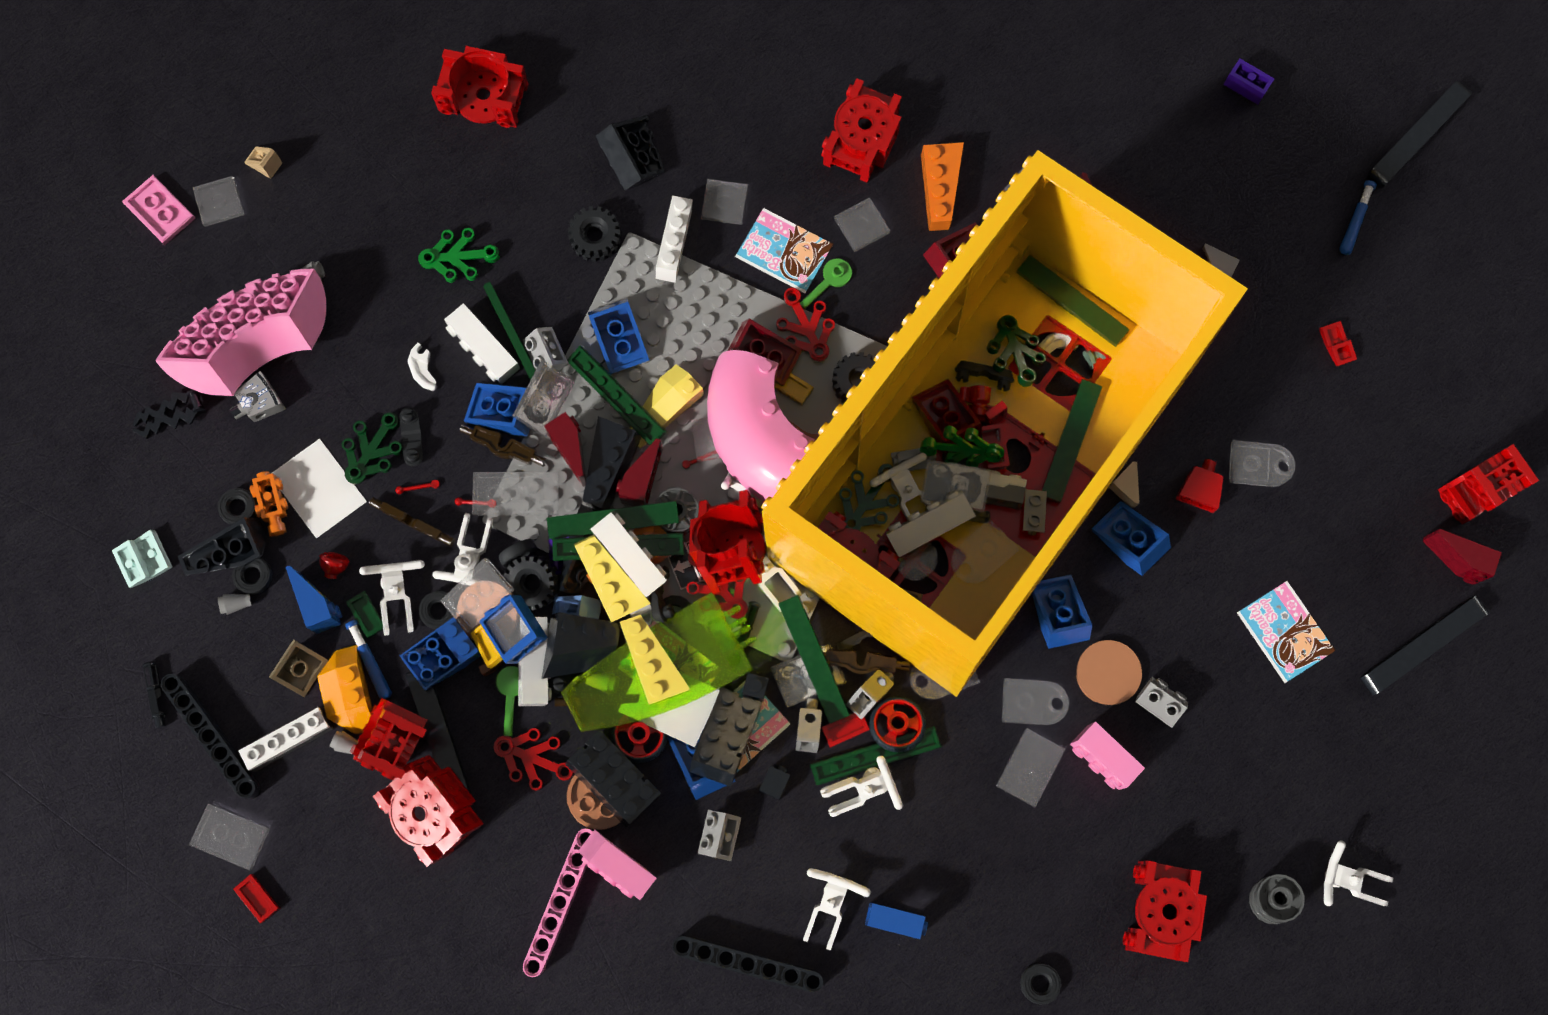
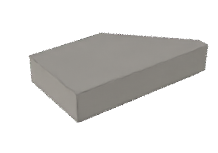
(1221, 260)

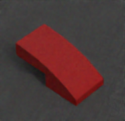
(1338, 346)

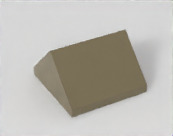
(298, 668)

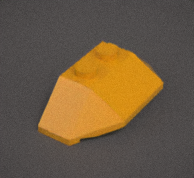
(345, 690)

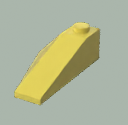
(672, 397)

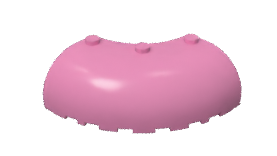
(247, 332)
(748, 423)

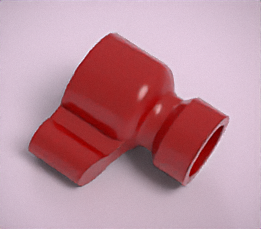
(978, 396)

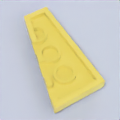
(612, 584)
(654, 667)

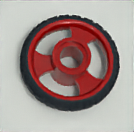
(917, 723)
(638, 754)

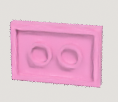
(158, 209)

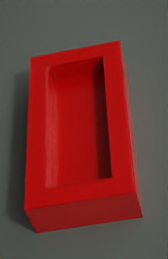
(996, 414)
(844, 729)
(256, 898)

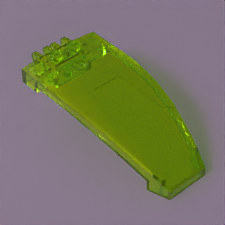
(699, 646)

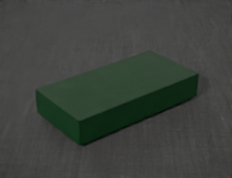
(365, 614)

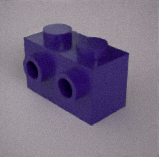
(1248, 81)

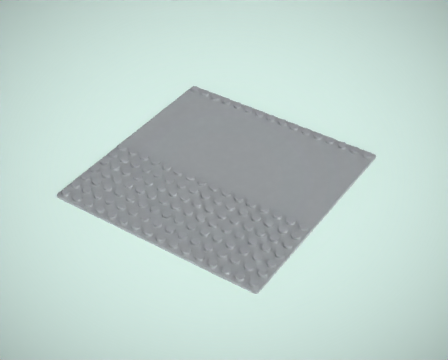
(688, 327)

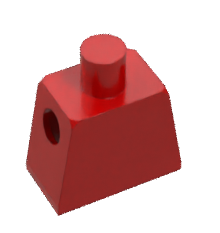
(1202, 487)

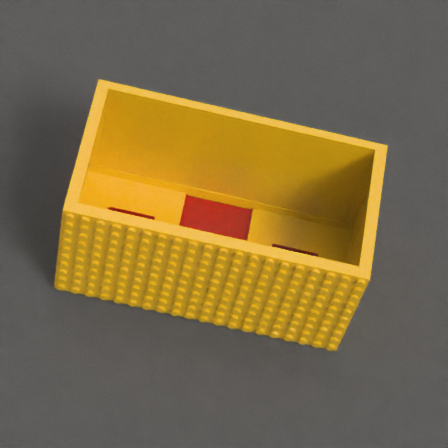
(1113, 258)

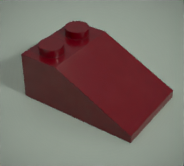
(946, 248)
(763, 342)
(945, 407)
(565, 436)
(639, 478)
(1463, 556)

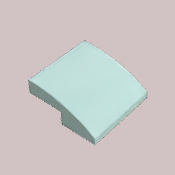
(142, 558)

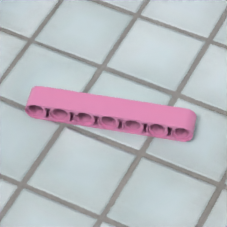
(553, 911)

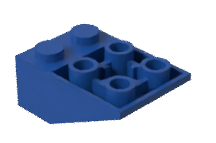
(440, 654)

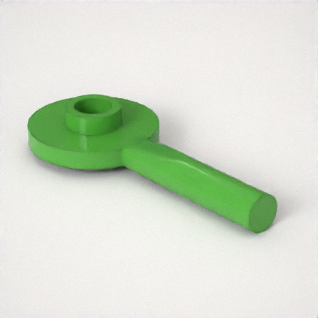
(835, 273)
(508, 685)

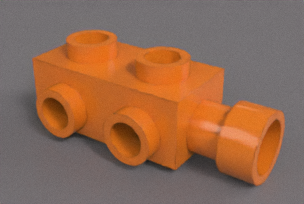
(268, 500)

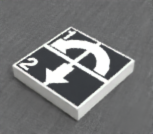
(684, 570)

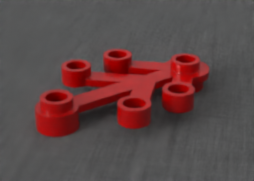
(807, 328)
(731, 601)
(529, 757)

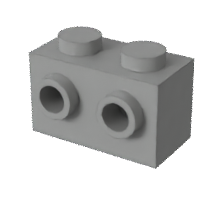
(544, 346)
(1162, 701)
(719, 835)

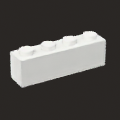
(673, 239)
(482, 344)
(930, 524)
(628, 554)
(531, 688)

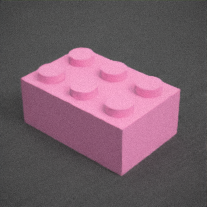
(1106, 756)
(616, 866)

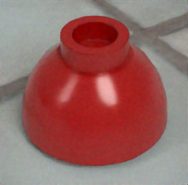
(333, 564)

